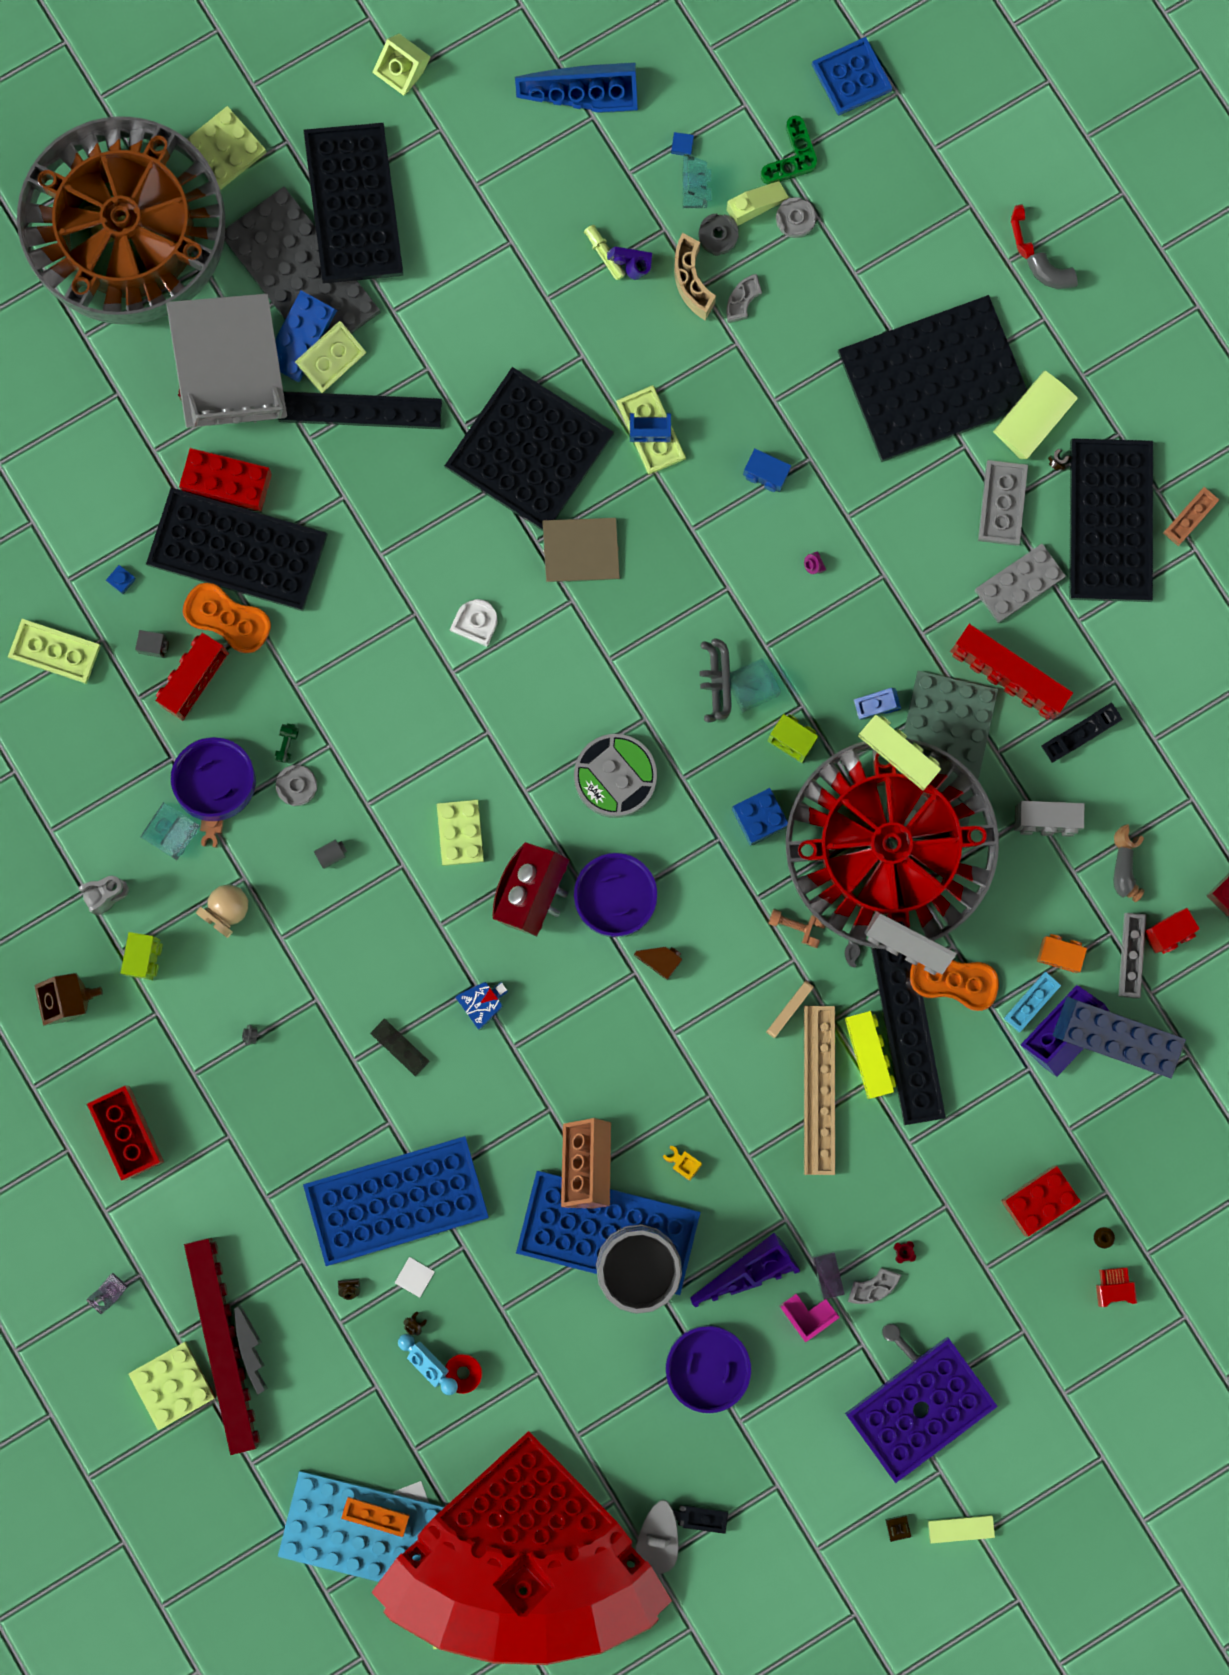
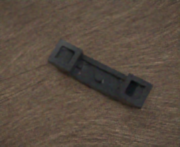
(1082, 732)

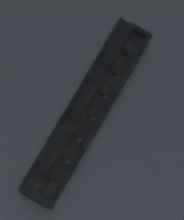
(362, 410)

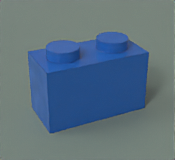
(766, 470)

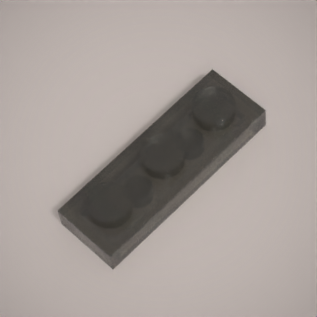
(400, 1047)

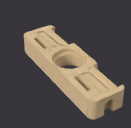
(790, 1009)

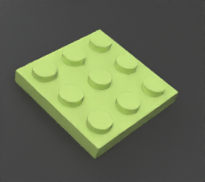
(227, 146)
(171, 1385)

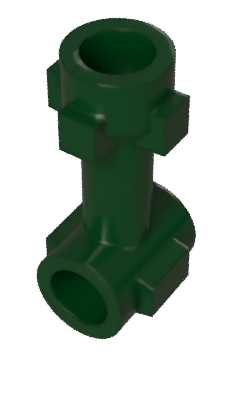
(288, 733)

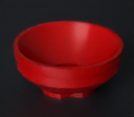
(474, 1379)

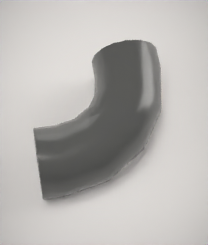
(1050, 275)

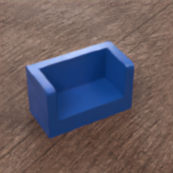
(650, 429)

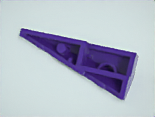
(762, 1263)

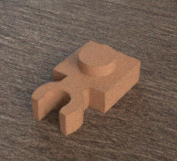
(211, 829)

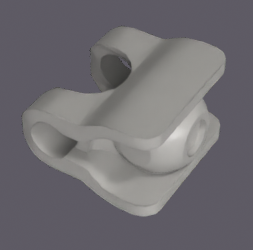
(100, 896)

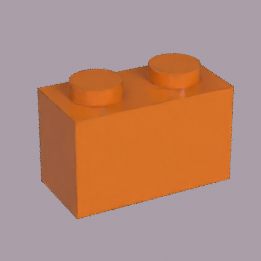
(1062, 954)

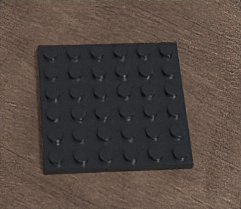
(529, 449)

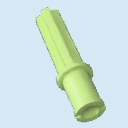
(599, 244)

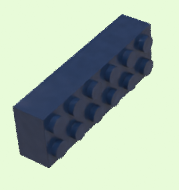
(1119, 1037)

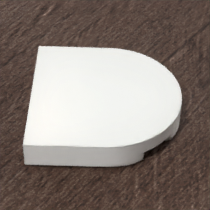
(475, 621)

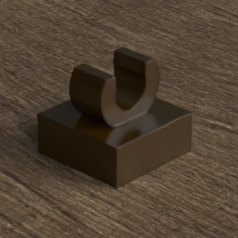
(898, 1528)

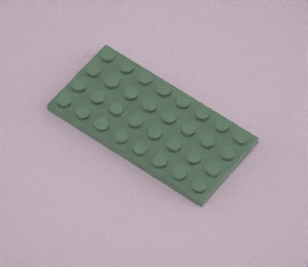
(954, 719)

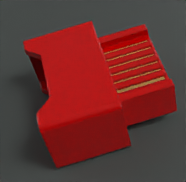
(1115, 1287)

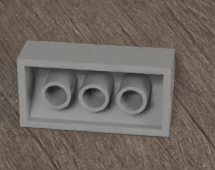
(909, 943)

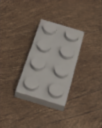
(1002, 502)
(1020, 583)

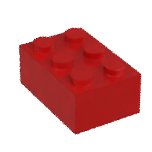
(1040, 1201)

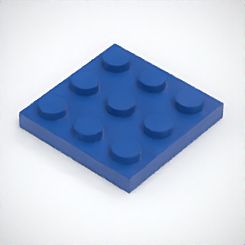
(852, 76)

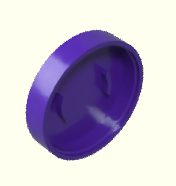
(213, 779)
(615, 895)
(708, 1369)

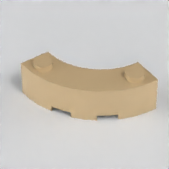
(690, 287)

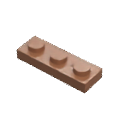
(1191, 516)

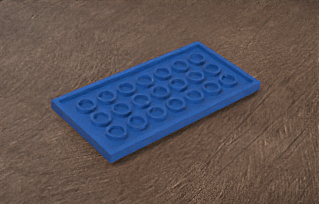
(395, 1201)
(576, 1234)

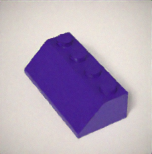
(1049, 1050)

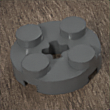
(718, 245)

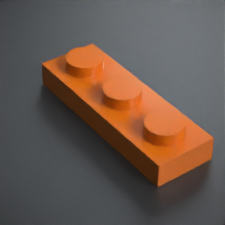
(375, 1516)

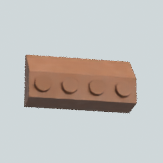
(586, 1164)

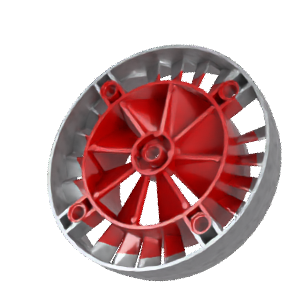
(938, 854)

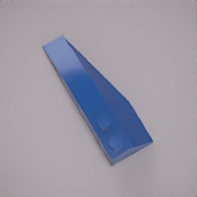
(587, 87)

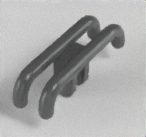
(719, 680)

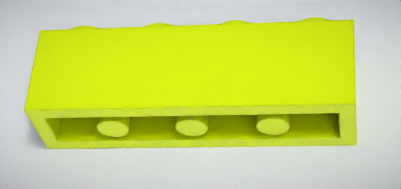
(869, 1054)

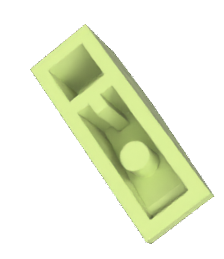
(755, 202)

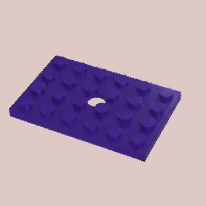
(954, 1403)

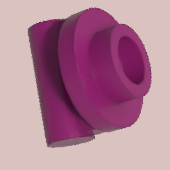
(814, 563)

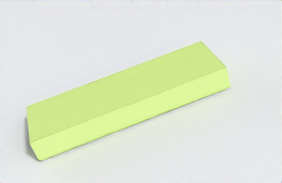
(961, 1529)

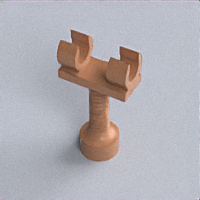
(777, 918)

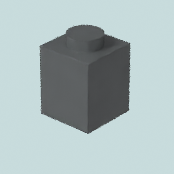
(151, 644)

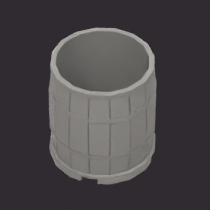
(638, 1269)

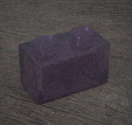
(828, 1275)

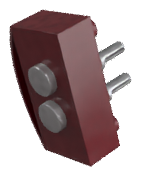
(528, 888)

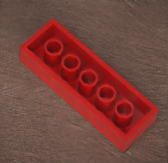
(1011, 672)

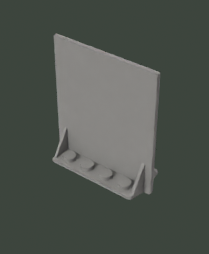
(226, 360)

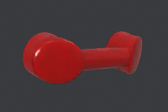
(1025, 249)

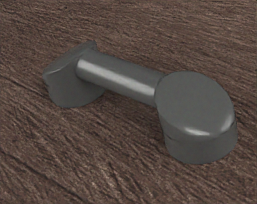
(892, 1333)

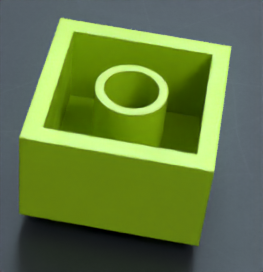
(793, 737)
(141, 956)

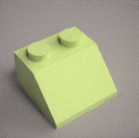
(401, 63)

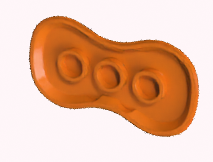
(240, 625)
(969, 983)

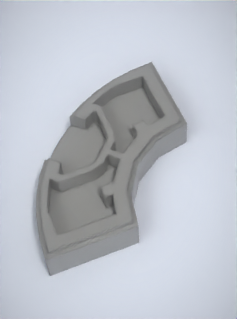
(741, 297)
(874, 1289)

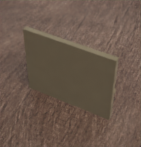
(580, 549)

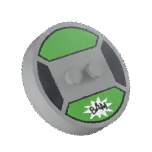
(615, 775)

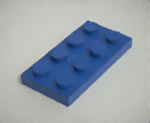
(301, 330)

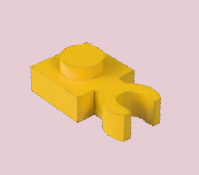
(685, 1163)

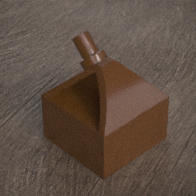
(63, 998)

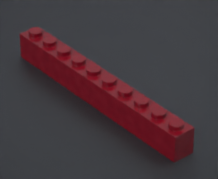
(221, 1346)

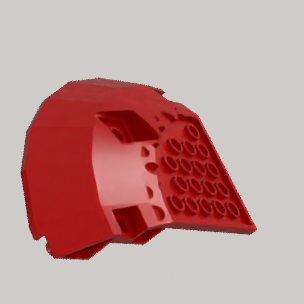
(533, 1530)

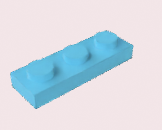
(1032, 1002)

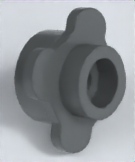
(249, 1035)

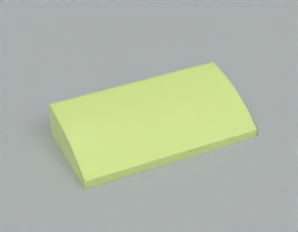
(1035, 415)

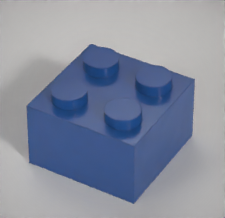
(760, 816)

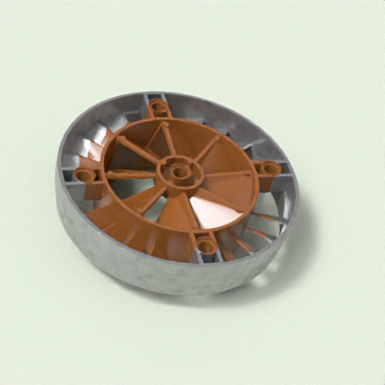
(144, 194)

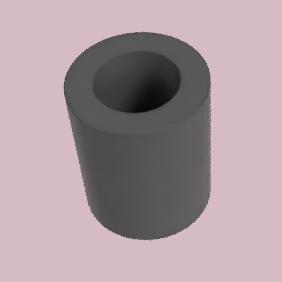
(330, 853)

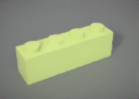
(899, 752)

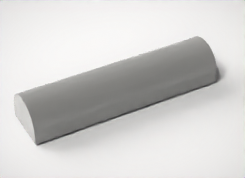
(1132, 955)

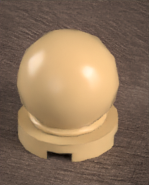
(225, 907)

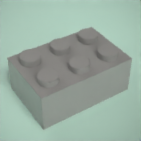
(1049, 818)

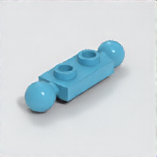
(427, 1364)

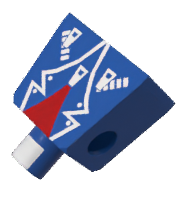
(482, 1002)

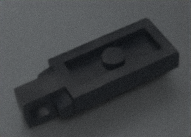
(702, 1518)

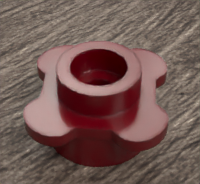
(909, 1256)

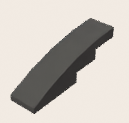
(247, 1341)

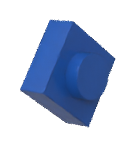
(120, 579)

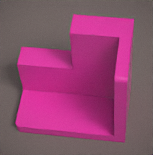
(808, 1322)

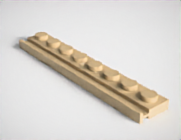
(819, 1090)

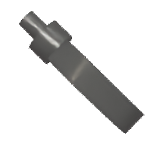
(852, 952)

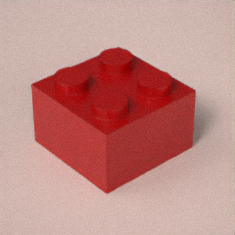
(1174, 929)

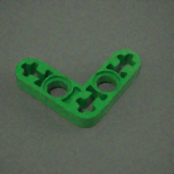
(800, 155)

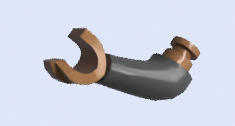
(1123, 877)

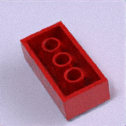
(225, 479)
(191, 676)
(125, 1133)

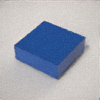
(682, 144)

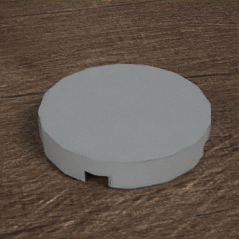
(795, 217)
(296, 785)

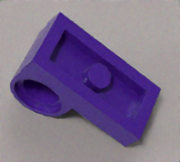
(631, 258)

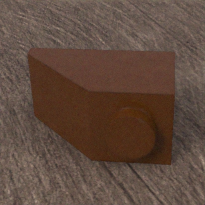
(660, 960)

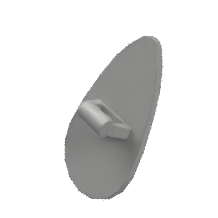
(659, 1538)

